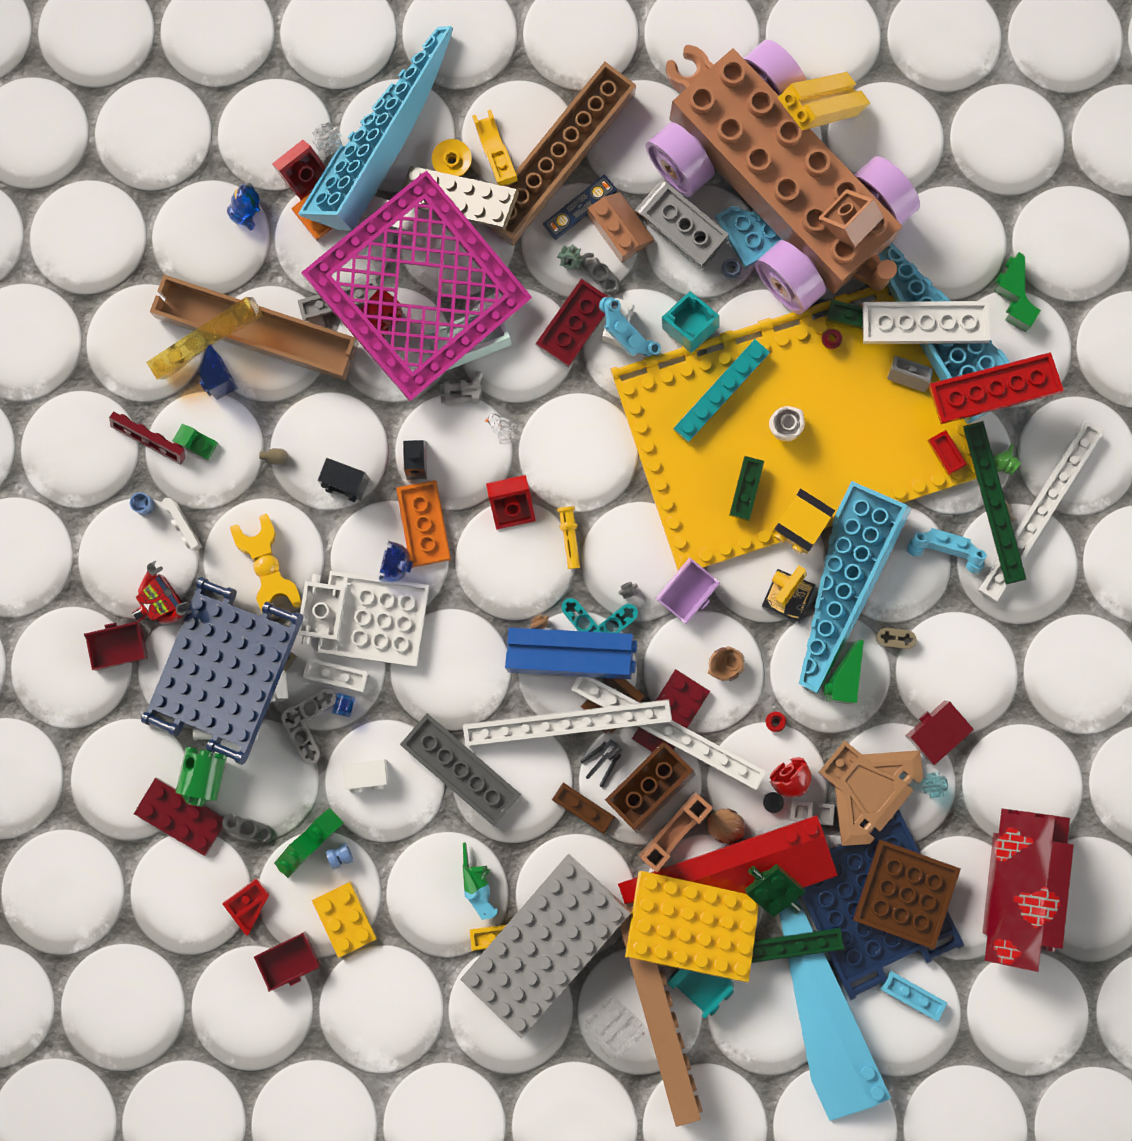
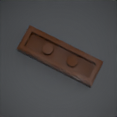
(583, 808)

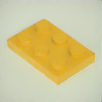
(344, 919)

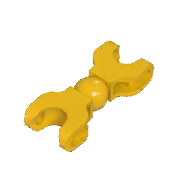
(265, 564)

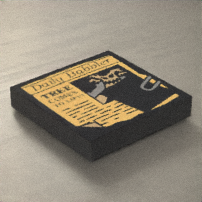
(796, 605)

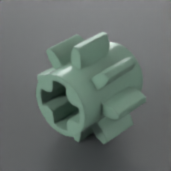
(570, 257)

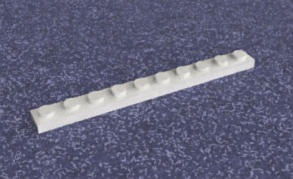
(1046, 502)
(567, 722)
(676, 735)

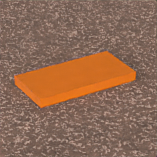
(423, 523)

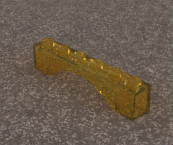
(221, 326)

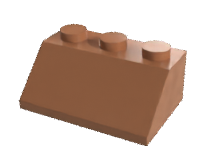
(619, 226)

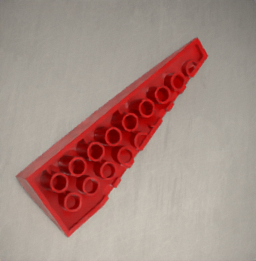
(796, 848)

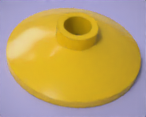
(449, 150)

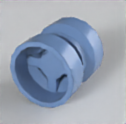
(142, 503)
(339, 856)

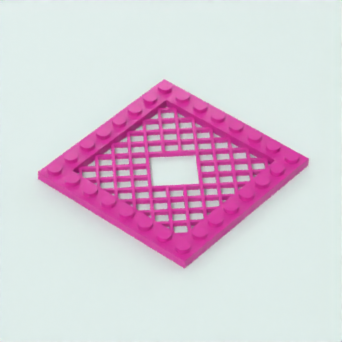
(428, 190)

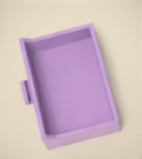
(688, 590)

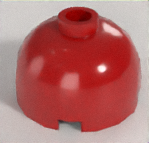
(791, 779)

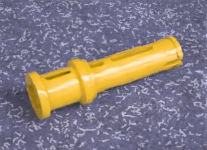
(568, 527)

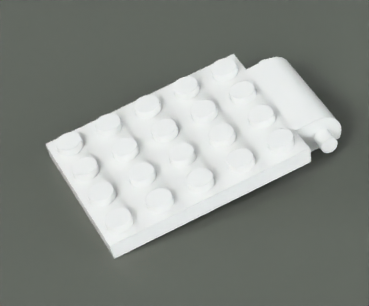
(365, 617)

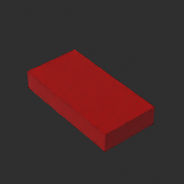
(947, 452)

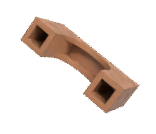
(688, 815)

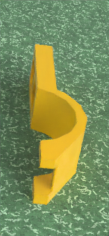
(494, 150)

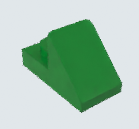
(195, 441)

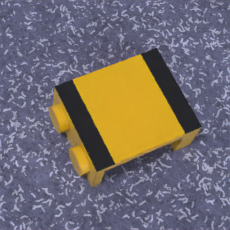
(803, 522)

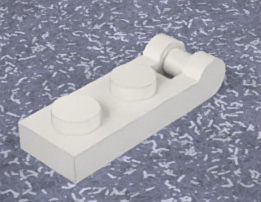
(181, 523)

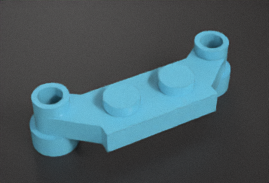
(624, 332)
(949, 544)

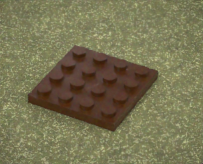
(906, 894)

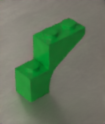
(1012, 286)
(308, 842)

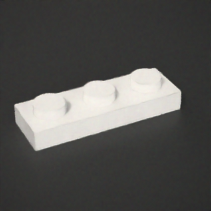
(335, 674)

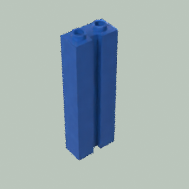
(570, 653)

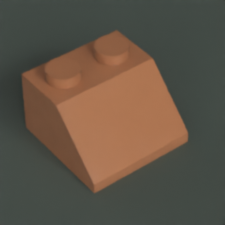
(851, 217)

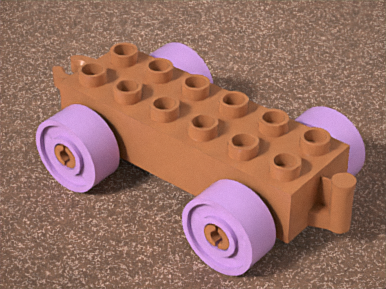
(739, 127)

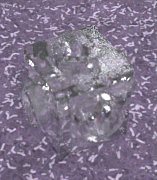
(327, 139)

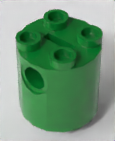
(200, 776)

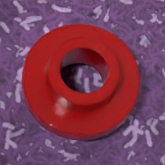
(782, 721)

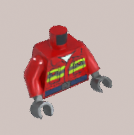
(158, 598)

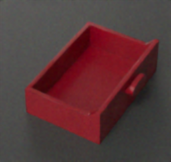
(116, 645)
(939, 732)
(287, 961)

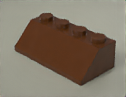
(650, 786)

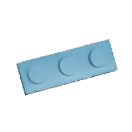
(914, 996)

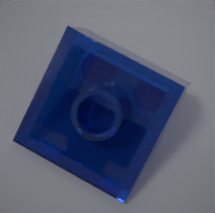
(215, 375)

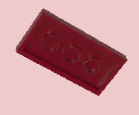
(573, 323)
(685, 700)
(185, 822)

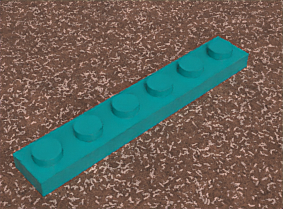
(721, 390)

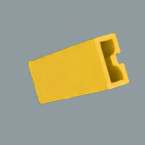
(823, 100)

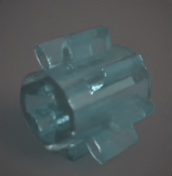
(934, 784)

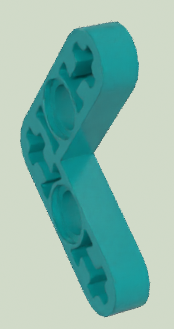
(603, 626)

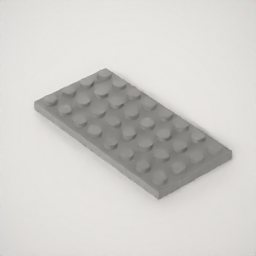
(545, 945)

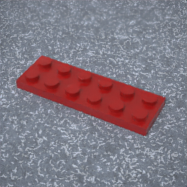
(996, 388)

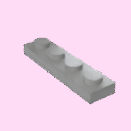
(315, 307)

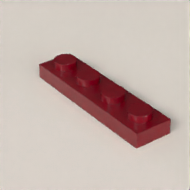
(142, 435)

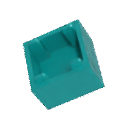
(690, 322)

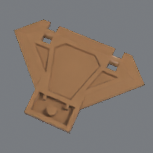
(869, 788)

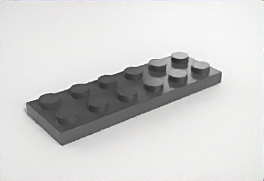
(460, 769)

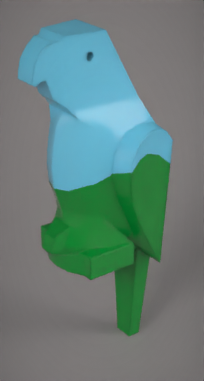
(477, 887)

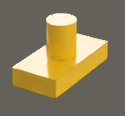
(788, 585)

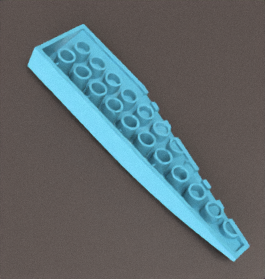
(364, 161)

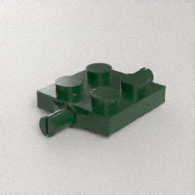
(774, 890)

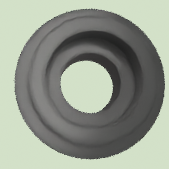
(628, 590)

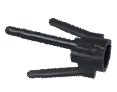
(610, 751)

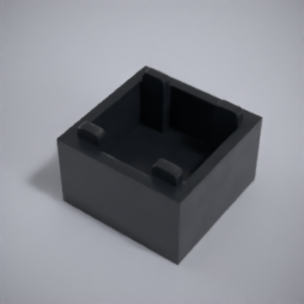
(343, 479)

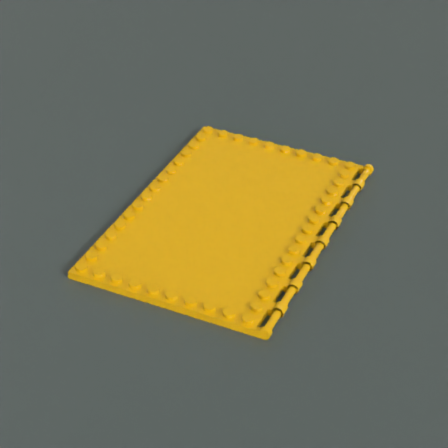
(853, 431)

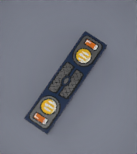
(578, 207)

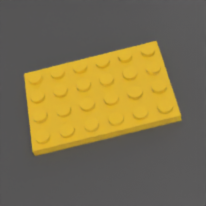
(692, 927)

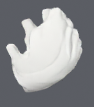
(787, 423)

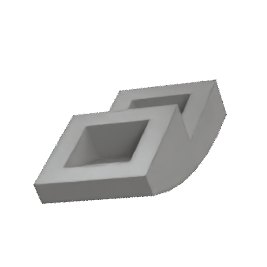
(802, 810)

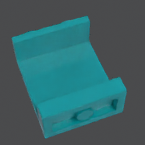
(702, 989)

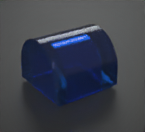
(343, 705)

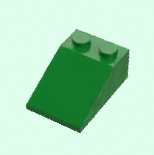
(845, 679)

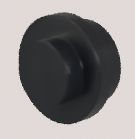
(773, 802)

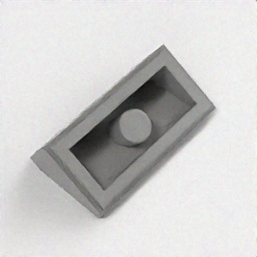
(910, 374)

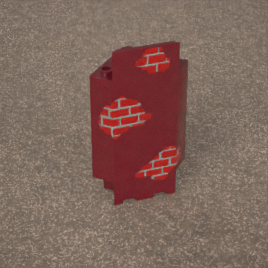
(1027, 888)

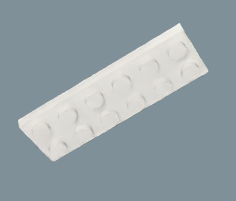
(926, 322)

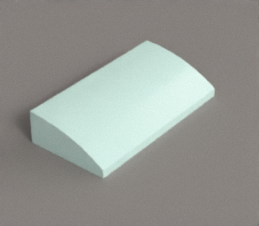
(493, 342)

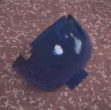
(395, 563)

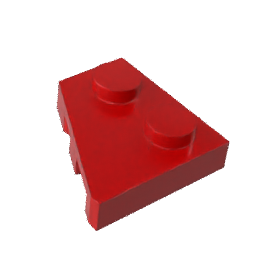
(247, 904)

